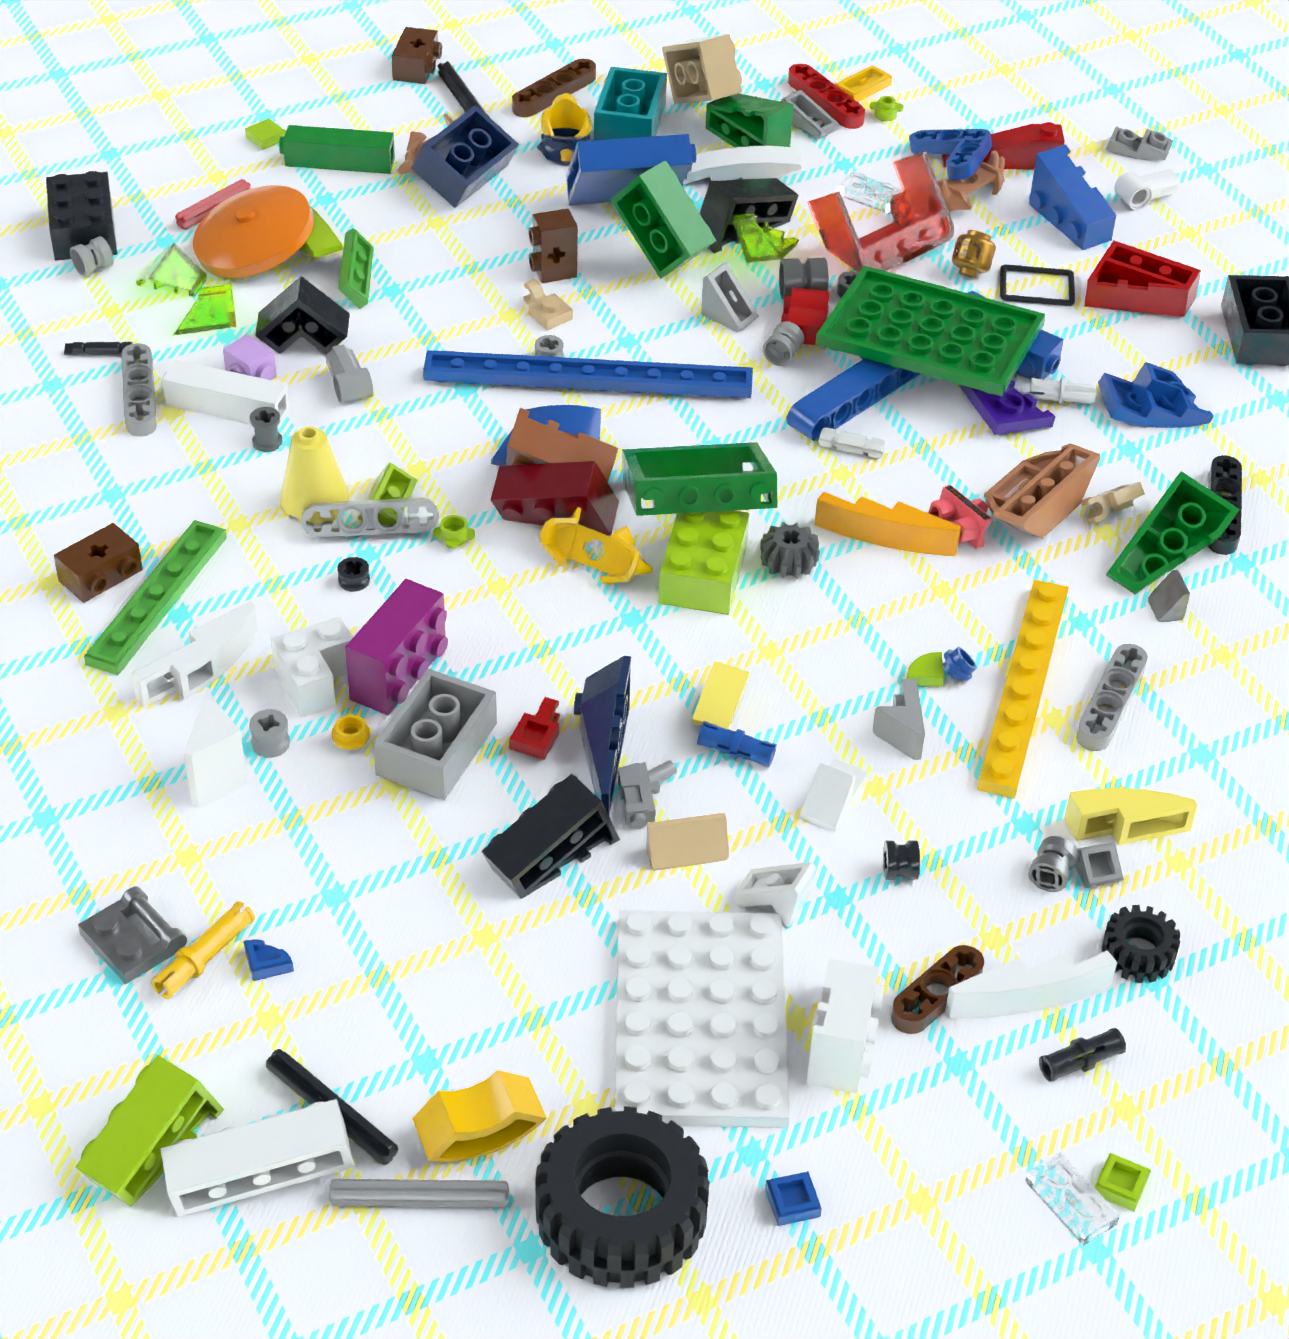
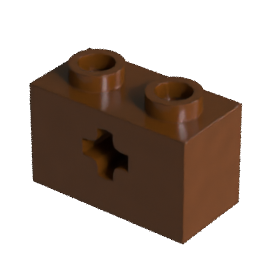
(416, 55)
(554, 245)
(98, 562)

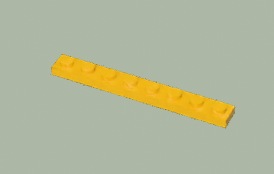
(1023, 690)

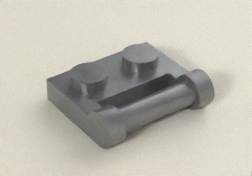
(122, 944)

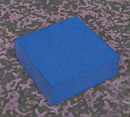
(793, 1198)

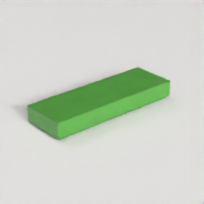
(356, 268)

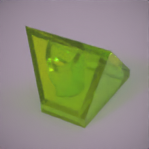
(761, 243)
(174, 270)
(211, 311)

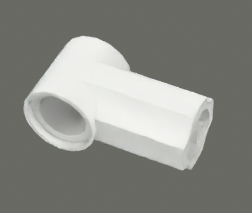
(1140, 190)

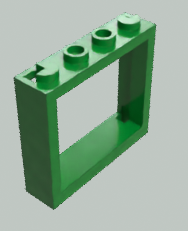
(699, 478)

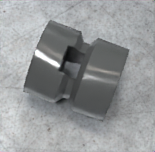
(807, 275)

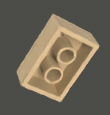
(702, 69)

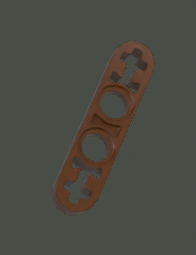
(543, 92)

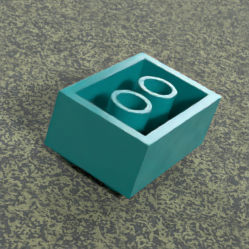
(630, 104)

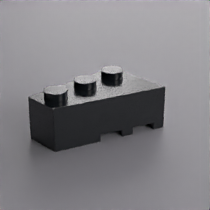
(764, 197)

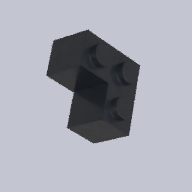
(302, 313)

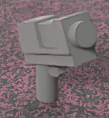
(636, 789)

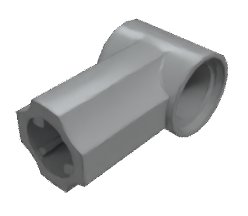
(349, 378)

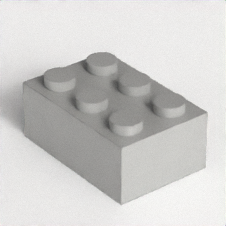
(435, 734)

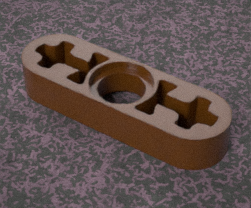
(934, 1005)

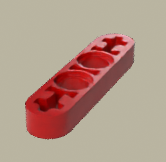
(827, 95)

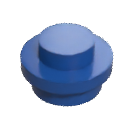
(959, 664)

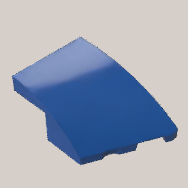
(1152, 399)
(570, 419)

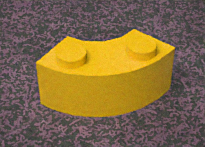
(478, 1118)

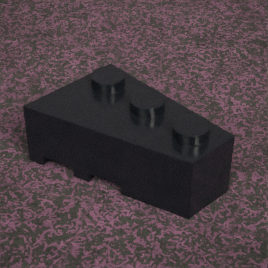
(550, 836)

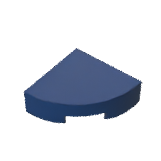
(266, 960)

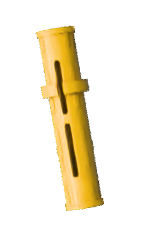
(192, 960)

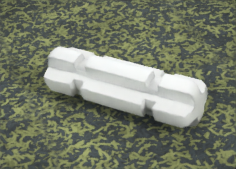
(852, 443)

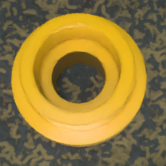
(350, 732)

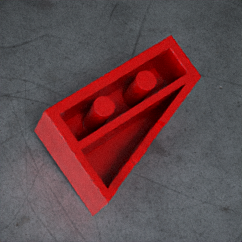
(1141, 282)

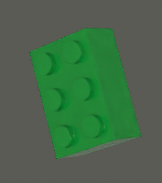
(663, 219)

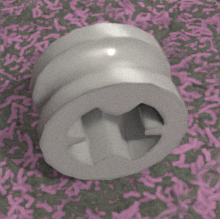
(549, 346)

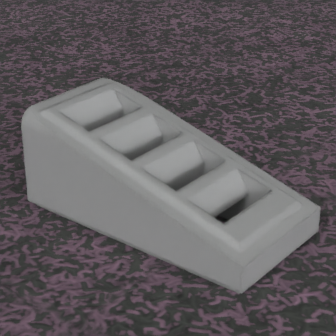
(806, 112)

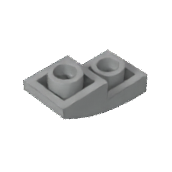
(1149, 147)

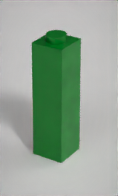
(338, 149)

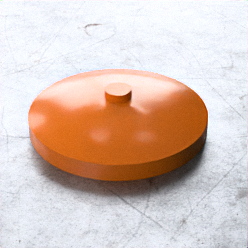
(253, 231)

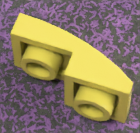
(720, 695)

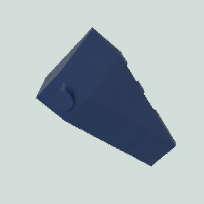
(603, 723)

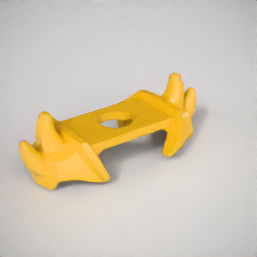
(567, 539)

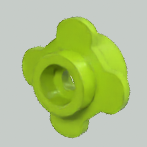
(886, 108)
(454, 531)

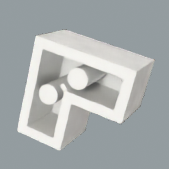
(309, 663)

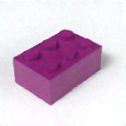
(396, 646)

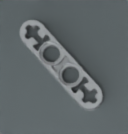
(138, 389)
(370, 523)
(1112, 696)

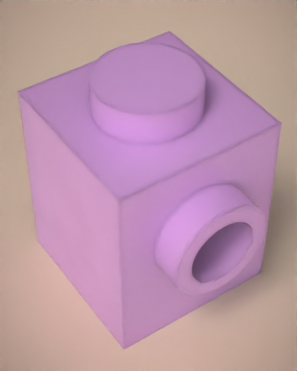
(250, 358)

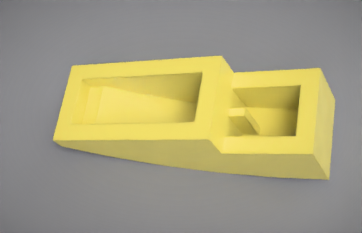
(1128, 814)

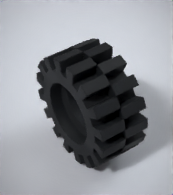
(1147, 927)

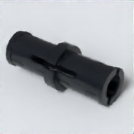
(1060, 1063)

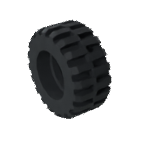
(621, 1246)

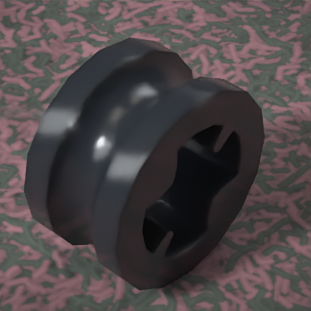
(355, 566)

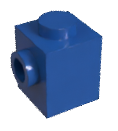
(1042, 357)

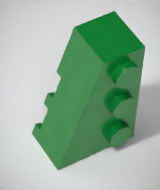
(750, 121)

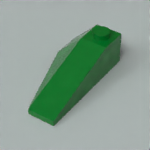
(1174, 531)

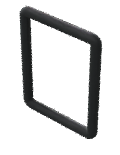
(1071, 284)

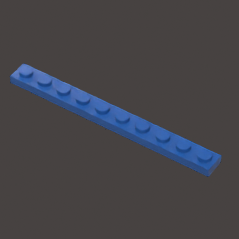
(588, 374)

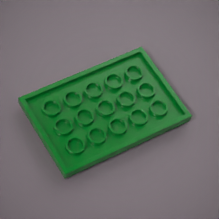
(931, 330)

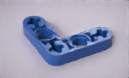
(966, 148)

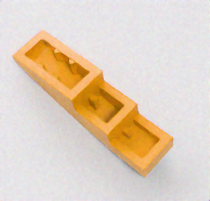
(894, 528)

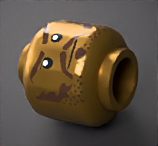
(973, 253)

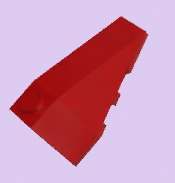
(1022, 144)

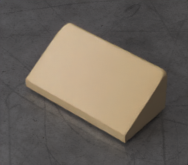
(687, 841)

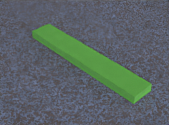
(155, 598)

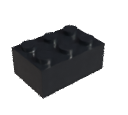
(79, 211)
(1257, 318)

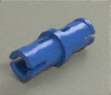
(736, 744)

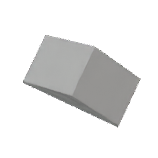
(726, 300)

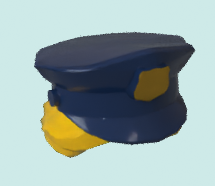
(562, 128)

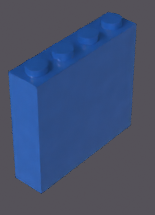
(607, 166)

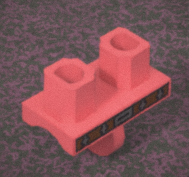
(961, 511)

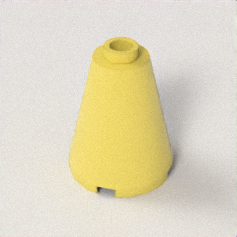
(311, 475)

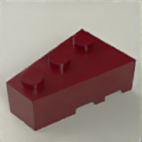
(555, 491)

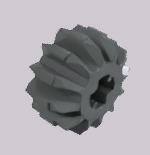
(789, 550)

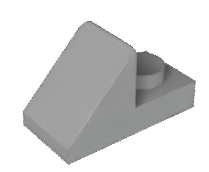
(903, 722)

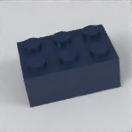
(464, 156)

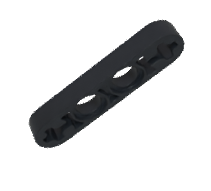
(1229, 484)

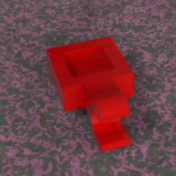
(537, 732)

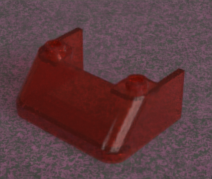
(918, 224)

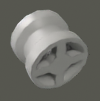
(269, 733)

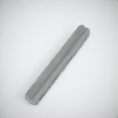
(419, 1193)

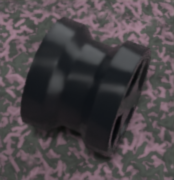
(901, 859)

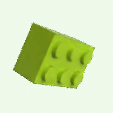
(704, 560)

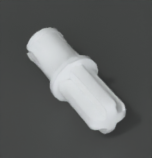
(1062, 391)

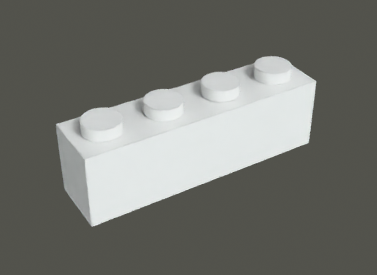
(256, 1157)

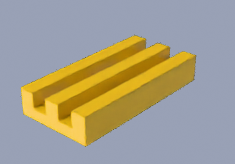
(865, 83)

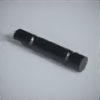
(95, 348)

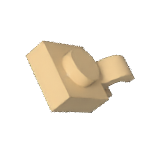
(546, 310)
(1118, 498)

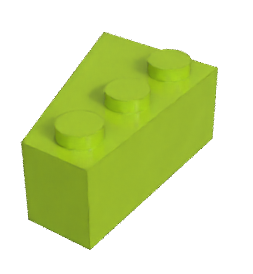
(154, 1115)

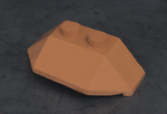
(1043, 489)

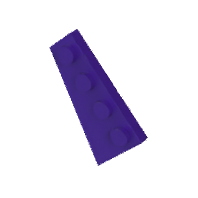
(1009, 412)

